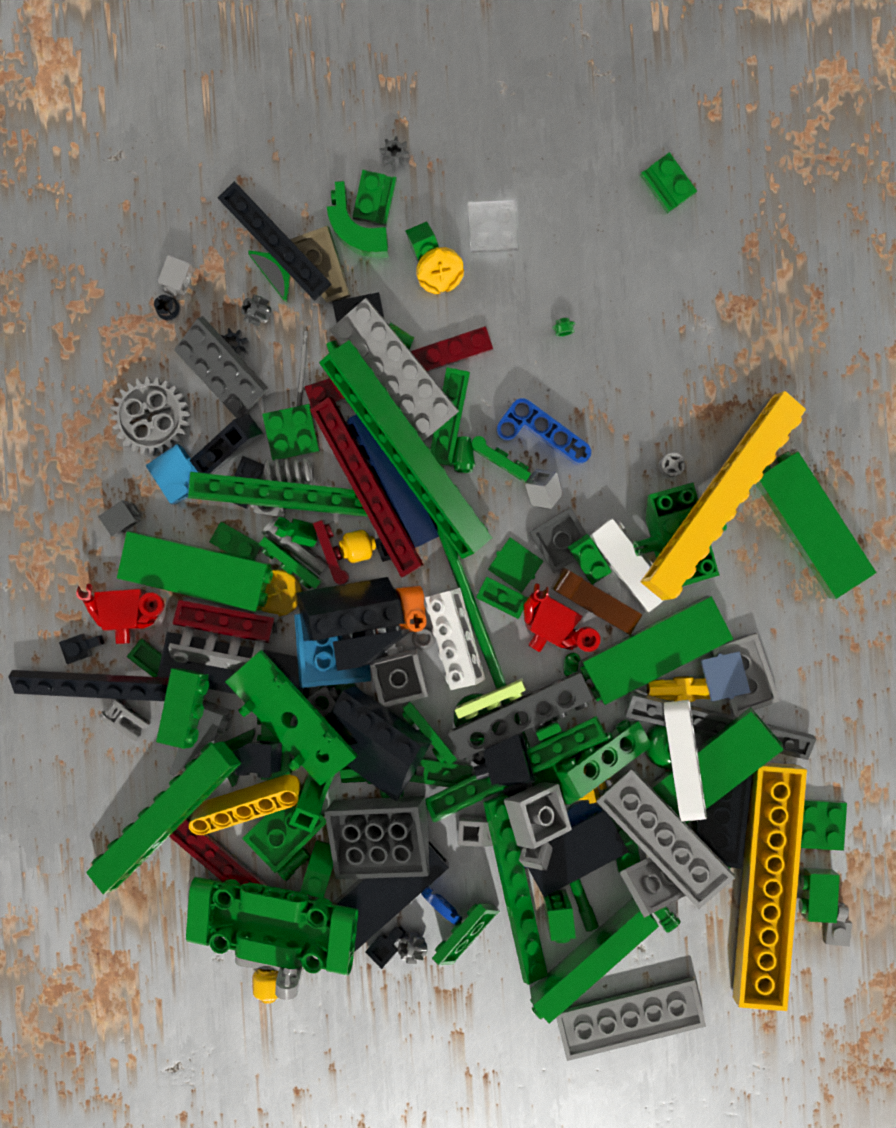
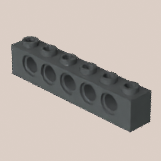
(579, 699)

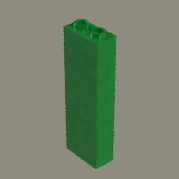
(814, 525)
(195, 571)
(655, 650)
(727, 759)
(590, 961)

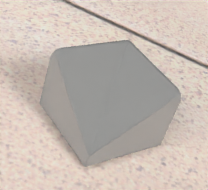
(536, 858)

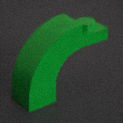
(361, 240)
(310, 801)

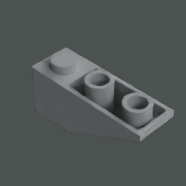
(473, 831)

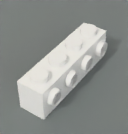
(454, 639)

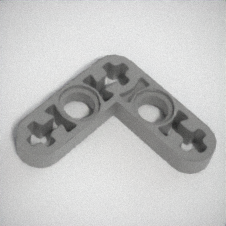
(285, 976)

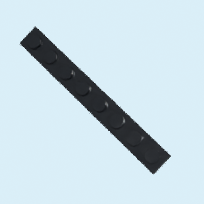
(89, 685)

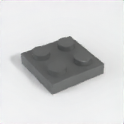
(555, 537)

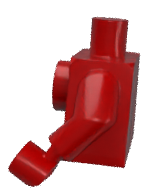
(122, 610)
(556, 624)

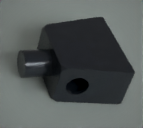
(506, 763)

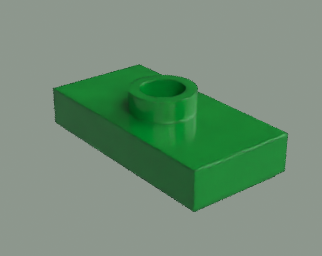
(548, 731)

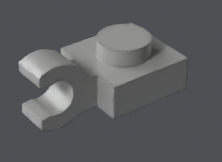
(839, 932)

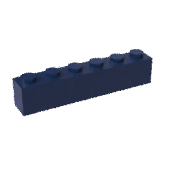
(403, 500)

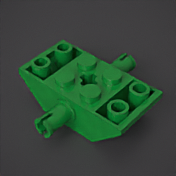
(663, 517)

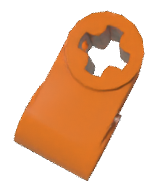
(413, 607)

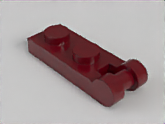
(331, 553)

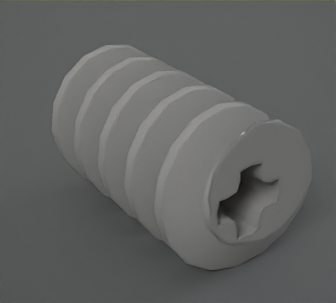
(290, 473)

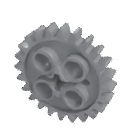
(156, 436)

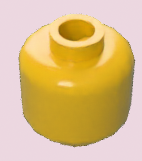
(357, 546)
(264, 985)

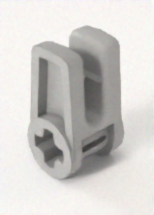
(118, 722)

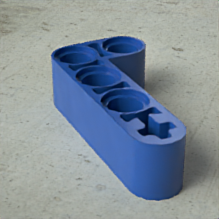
(547, 435)

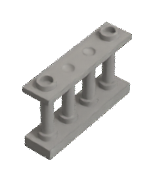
(206, 656)

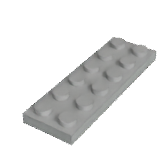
(396, 369)
(665, 838)
(630, 1019)

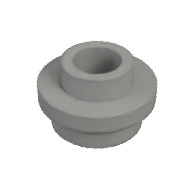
(423, 645)

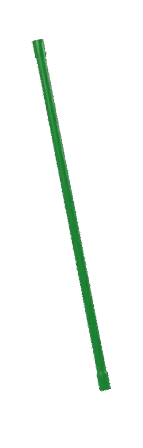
(585, 909)

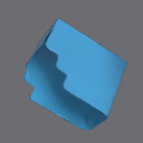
(172, 473)

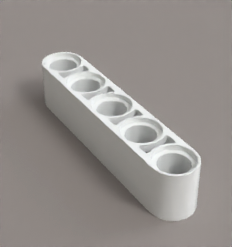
(685, 760)

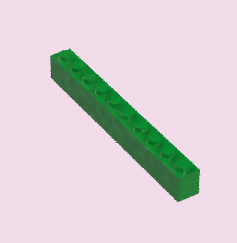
(405, 449)

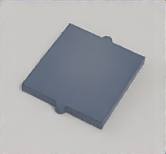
(725, 676)

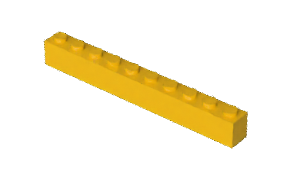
(723, 496)

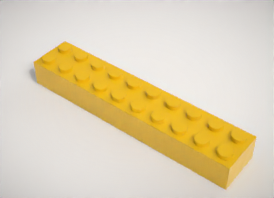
(769, 887)

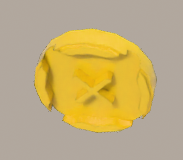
(440, 270)
(282, 593)

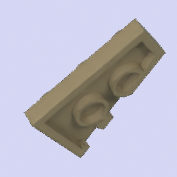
(321, 251)

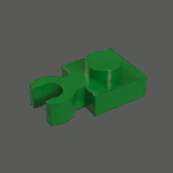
(299, 531)

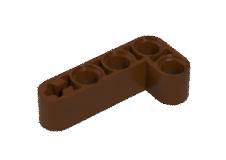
(596, 601)

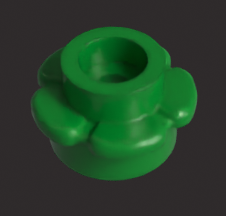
(564, 327)

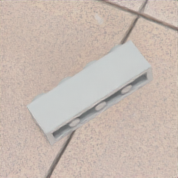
(620, 556)

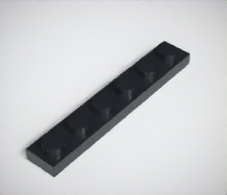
(274, 241)

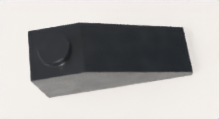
(226, 445)

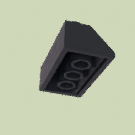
(349, 608)

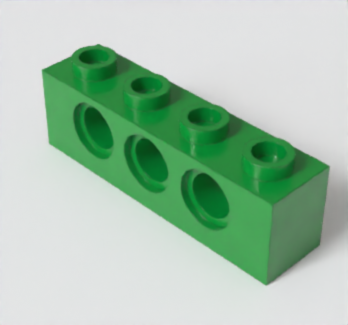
(633, 744)

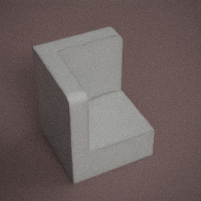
(543, 488)

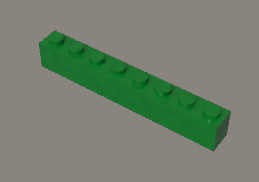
(163, 816)

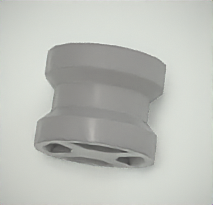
(676, 462)

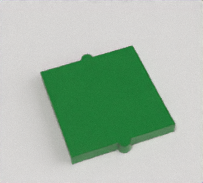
(515, 565)

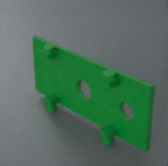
(272, 694)

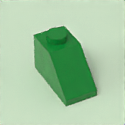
(318, 870)

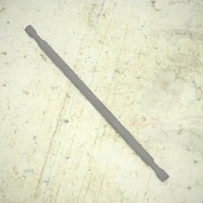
(302, 369)

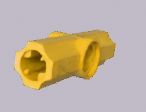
(679, 688)

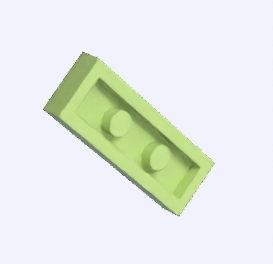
(491, 700)

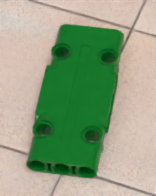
(271, 925)

